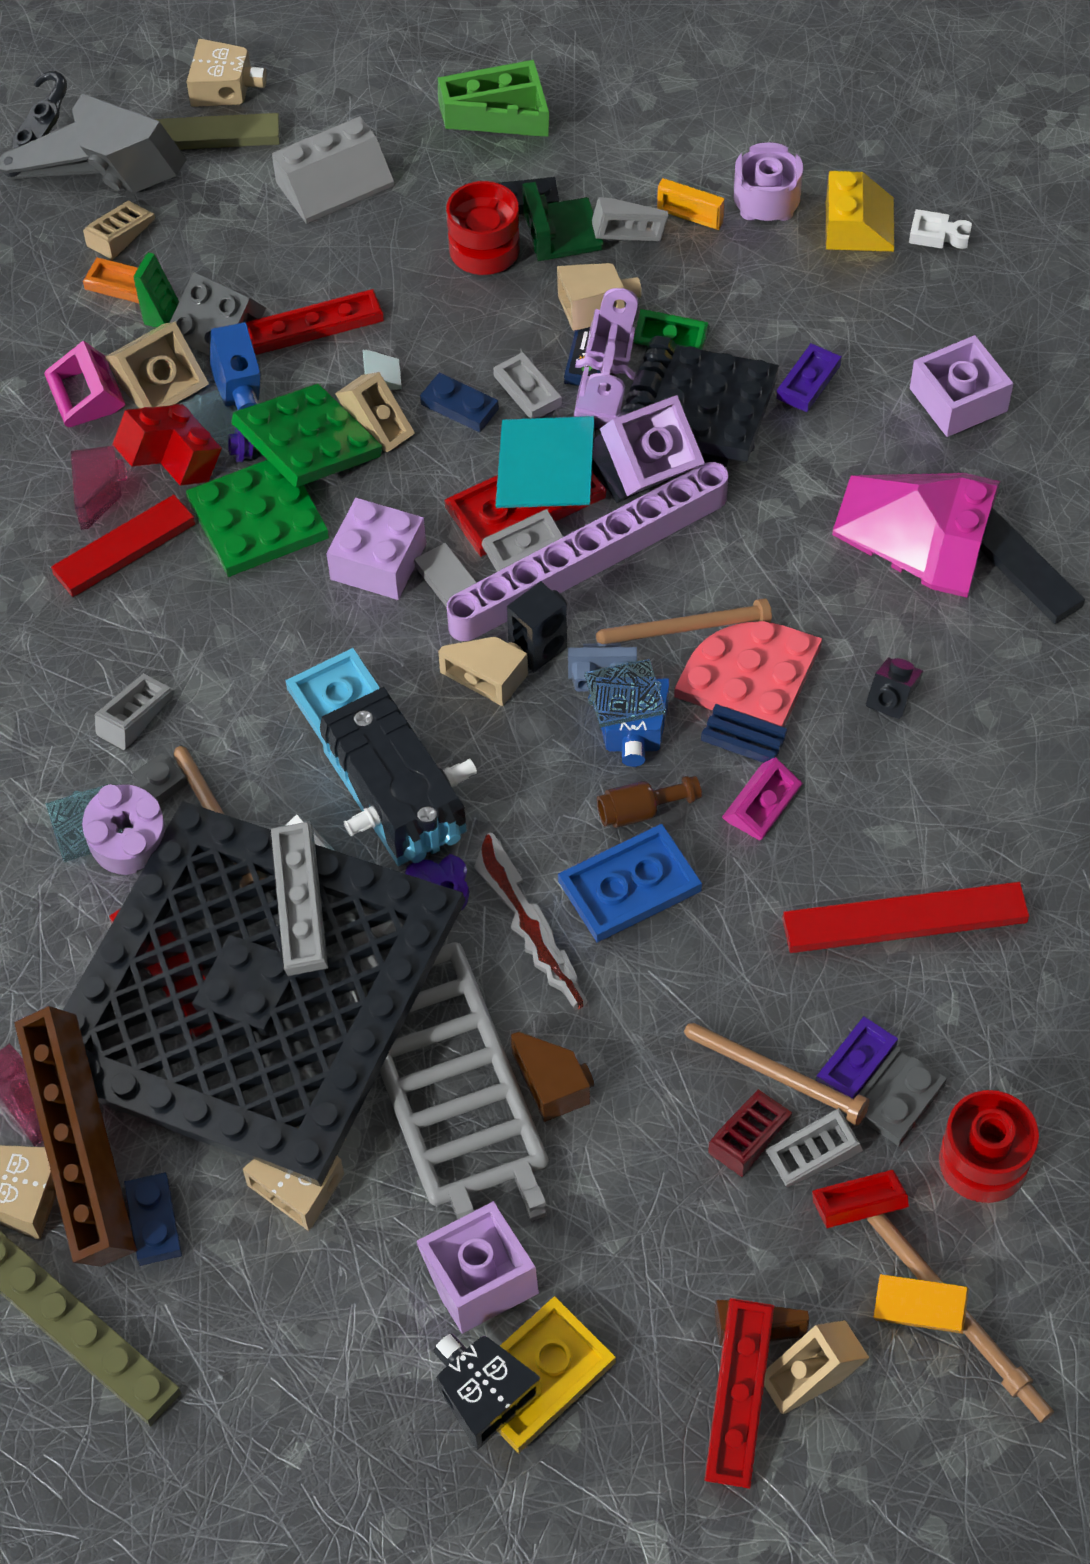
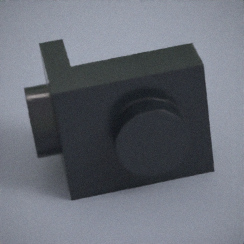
(893, 687)

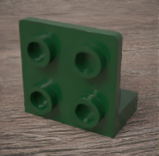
(558, 227)

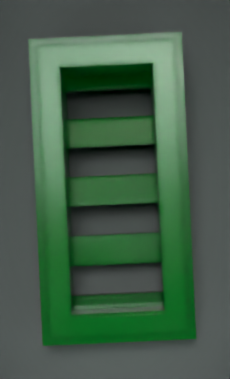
(154, 292)

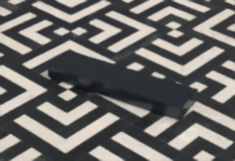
(1029, 570)

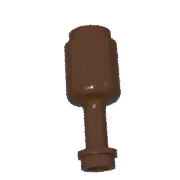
(639, 801)

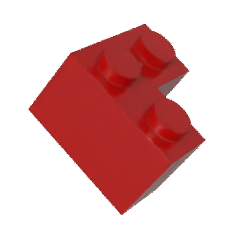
(168, 437)

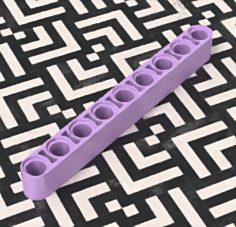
(590, 548)

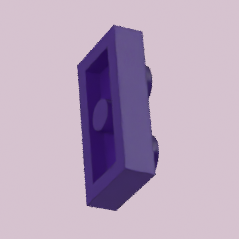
(808, 377)
(857, 1058)

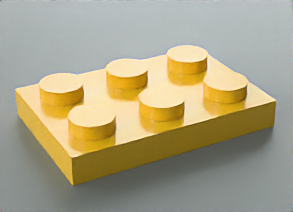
(566, 1361)

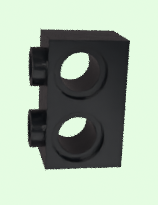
(538, 624)

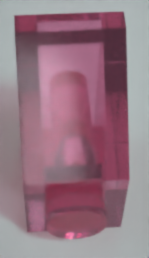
(96, 482)
(16, 1094)

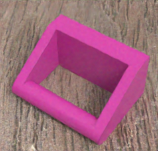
(104, 396)

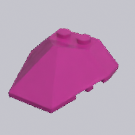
(920, 523)

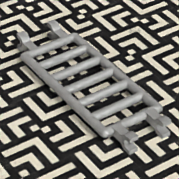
(508, 1088)

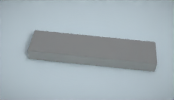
(299, 898)

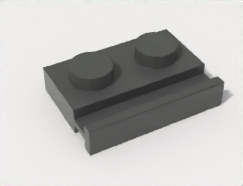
(900, 1095)

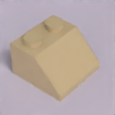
(157, 368)

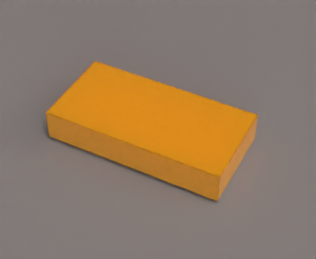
(690, 204)
(921, 1303)

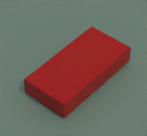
(860, 1198)

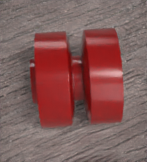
(483, 227)
(988, 1146)

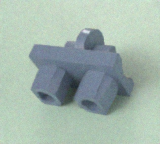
(594, 657)

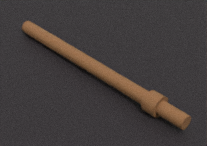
(1015, 1379)

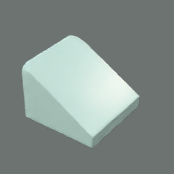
(386, 365)

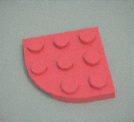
(750, 670)

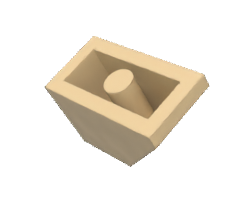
(376, 410)
(486, 666)
(814, 1365)

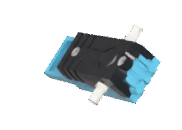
(381, 760)

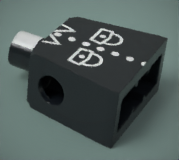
(483, 1385)

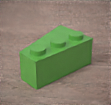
(495, 100)

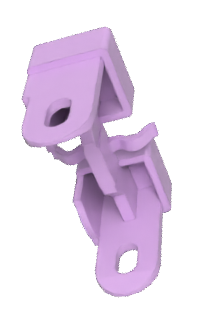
(610, 352)

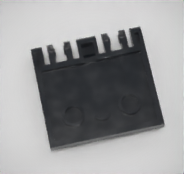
(718, 393)

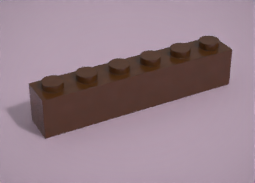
(75, 1137)

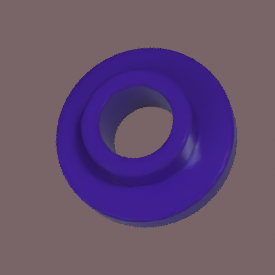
(239, 446)

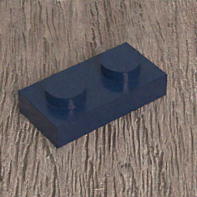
(459, 402)
(153, 1219)

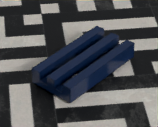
(745, 729)

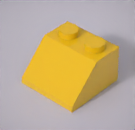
(858, 213)

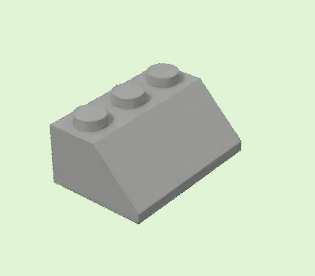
(332, 169)

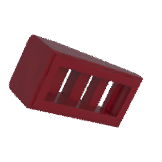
(733, 1157)

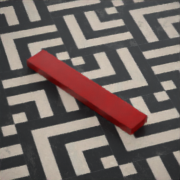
(905, 917)

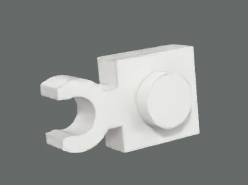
(934, 229)

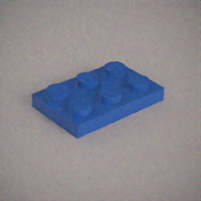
(629, 882)

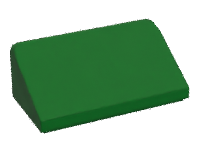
(680, 329)

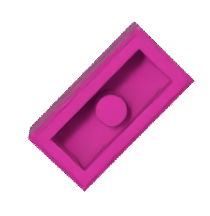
(763, 799)

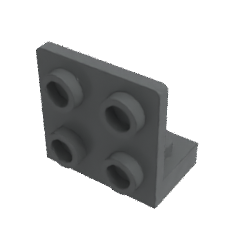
(210, 306)

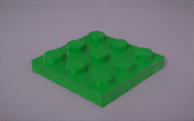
(306, 435)
(255, 517)

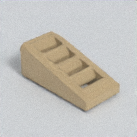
(107, 240)

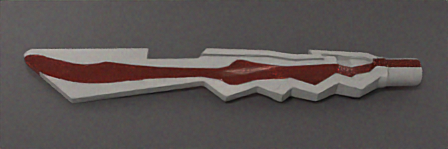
(529, 922)

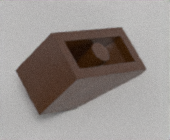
(552, 1075)

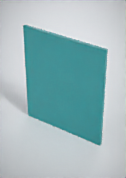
(545, 462)

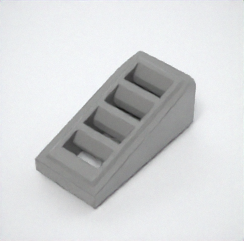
(610, 211)
(123, 730)
(834, 1156)

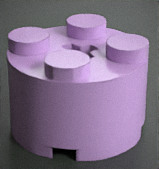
(767, 182)
(114, 810)

